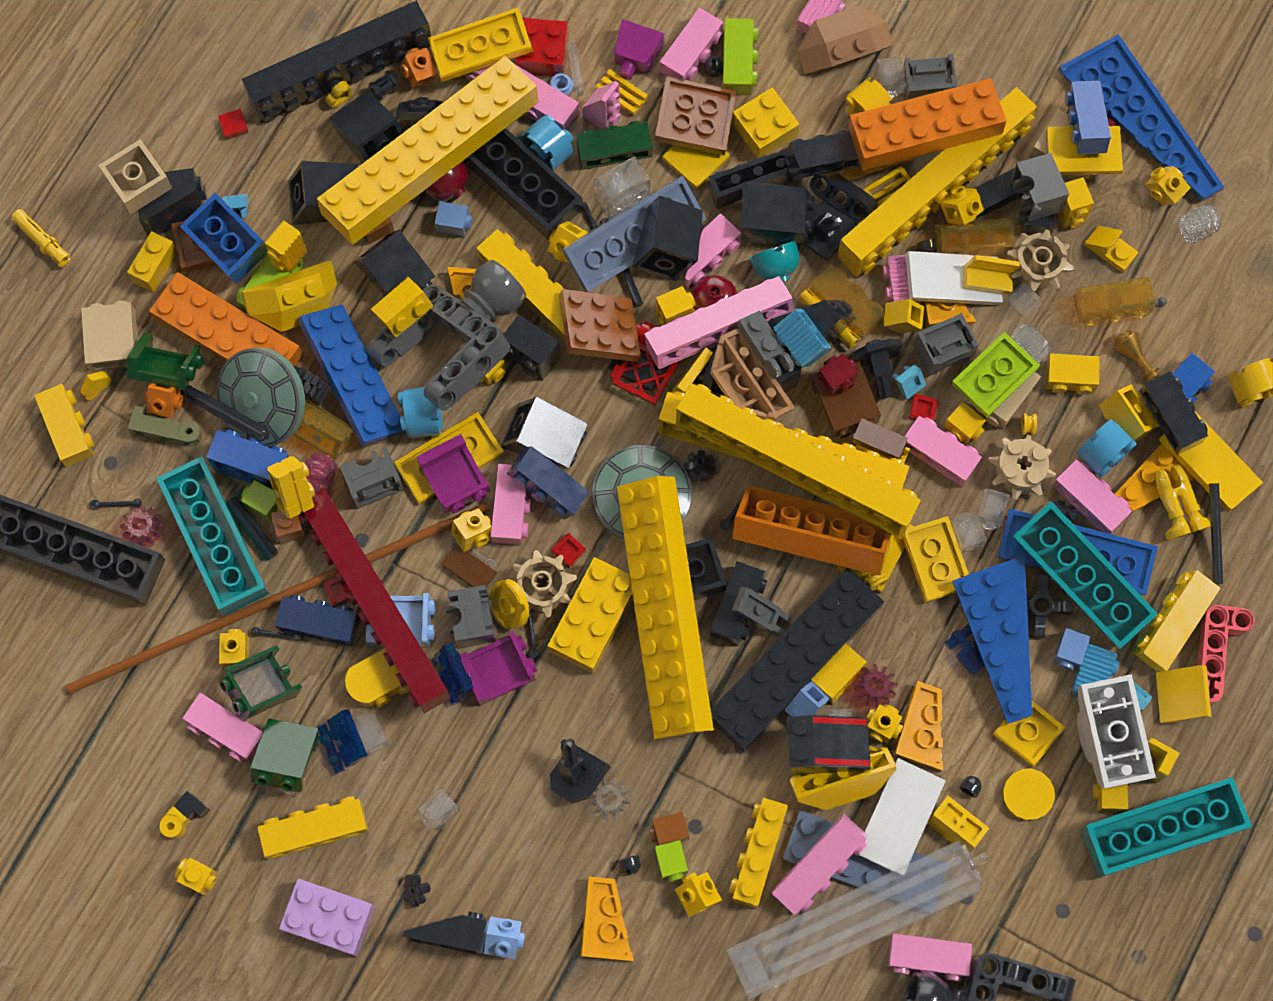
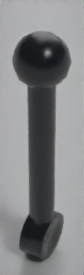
(589, 215)
(95, 504)
(725, 523)
(256, 632)
(534, 653)

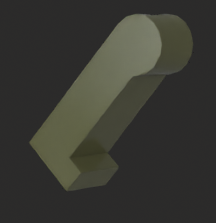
(164, 430)

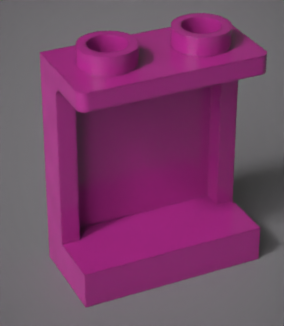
(453, 474)
(499, 668)

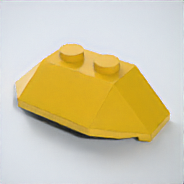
(291, 296)
(840, 788)

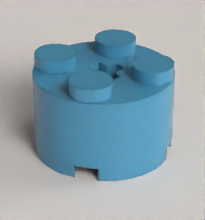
(548, 141)
(420, 415)
(1106, 448)

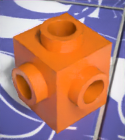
(419, 67)
(163, 400)

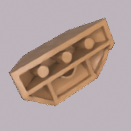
(842, 39)
(746, 379)

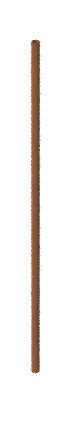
(259, 606)

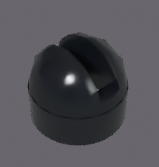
(708, 67)
(928, 246)
(971, 786)
(630, 865)

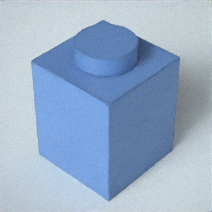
(453, 219)
(1071, 649)
(807, 701)

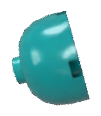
(776, 262)

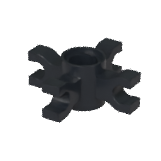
(1055, 607)

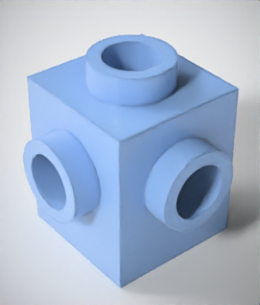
(504, 938)

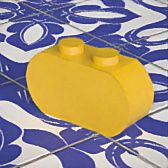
(373, 681)

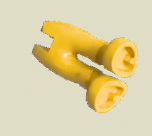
(1169, 498)

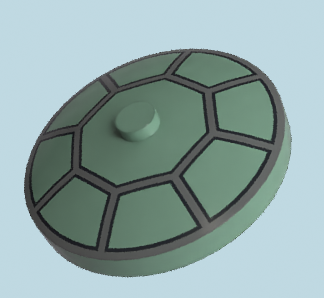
(264, 389)
(632, 465)

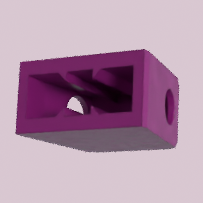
(636, 48)

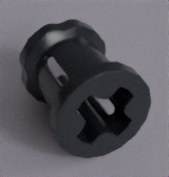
(383, 86)

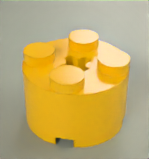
(867, 97)
(1253, 382)

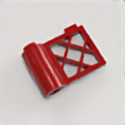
(619, 370)

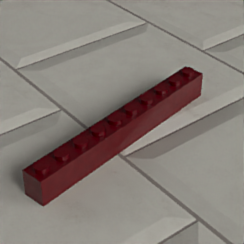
(376, 604)

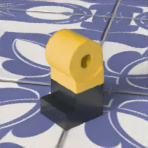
(181, 814)

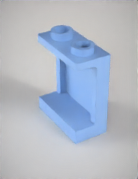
(417, 614)

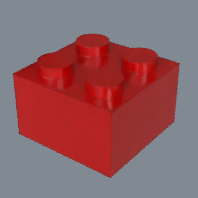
(549, 47)

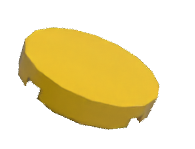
(509, 604)
(1028, 794)

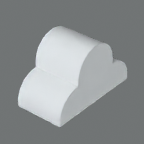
(1113, 732)

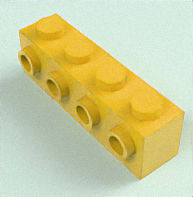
(1176, 620)
(313, 828)
(759, 854)

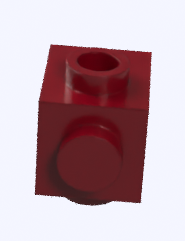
(838, 374)

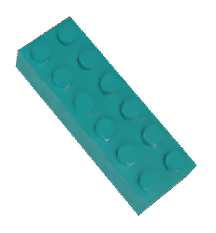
(212, 536)
(1084, 575)
(1165, 827)

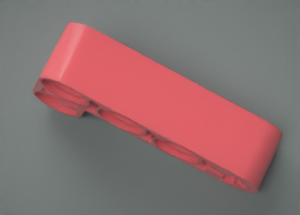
(1220, 633)

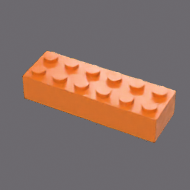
(927, 124)
(215, 323)
(810, 530)

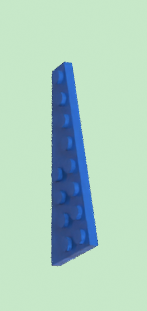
(1142, 112)

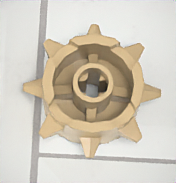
(1037, 249)
(1009, 470)
(540, 570)

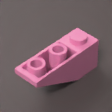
(603, 106)
(715, 242)

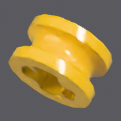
(1029, 424)
(876, 581)

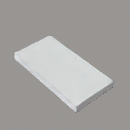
(940, 279)
(901, 816)

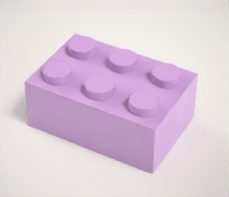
(327, 917)

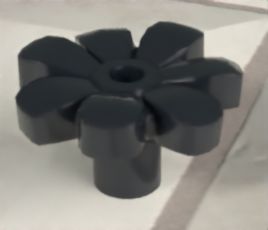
(699, 465)
(1069, 510)
(415, 890)

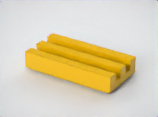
(629, 87)
(900, 170)

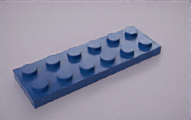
(351, 374)
(1129, 557)

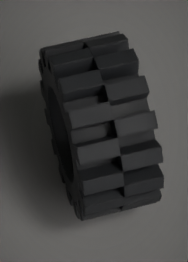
(314, 388)

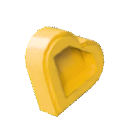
(339, 94)
(94, 384)

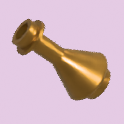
(1130, 346)

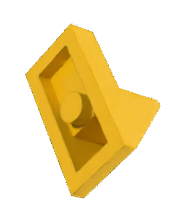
(1108, 245)

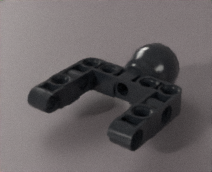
(1003, 973)

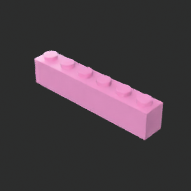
(551, 101)
(706, 325)

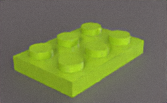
(995, 374)

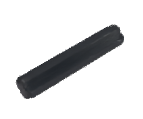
(252, 528)

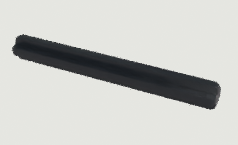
(225, 413)

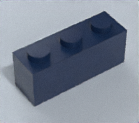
(547, 483)
(317, 620)

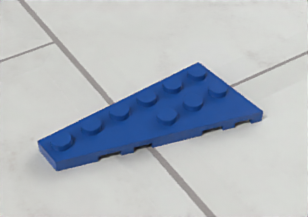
(998, 619)

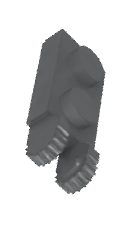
(765, 344)
(760, 611)

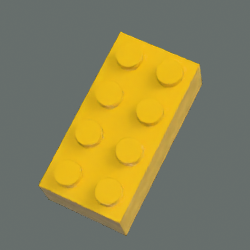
(592, 616)

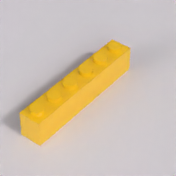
(541, 292)

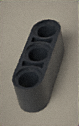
(997, 193)
(855, 195)

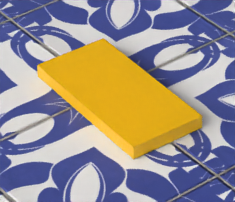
(480, 44)
(478, 440)
(1218, 463)

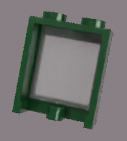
(257, 684)

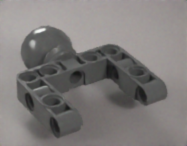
(491, 294)

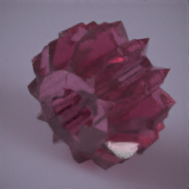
(321, 471)
(150, 521)
(877, 677)

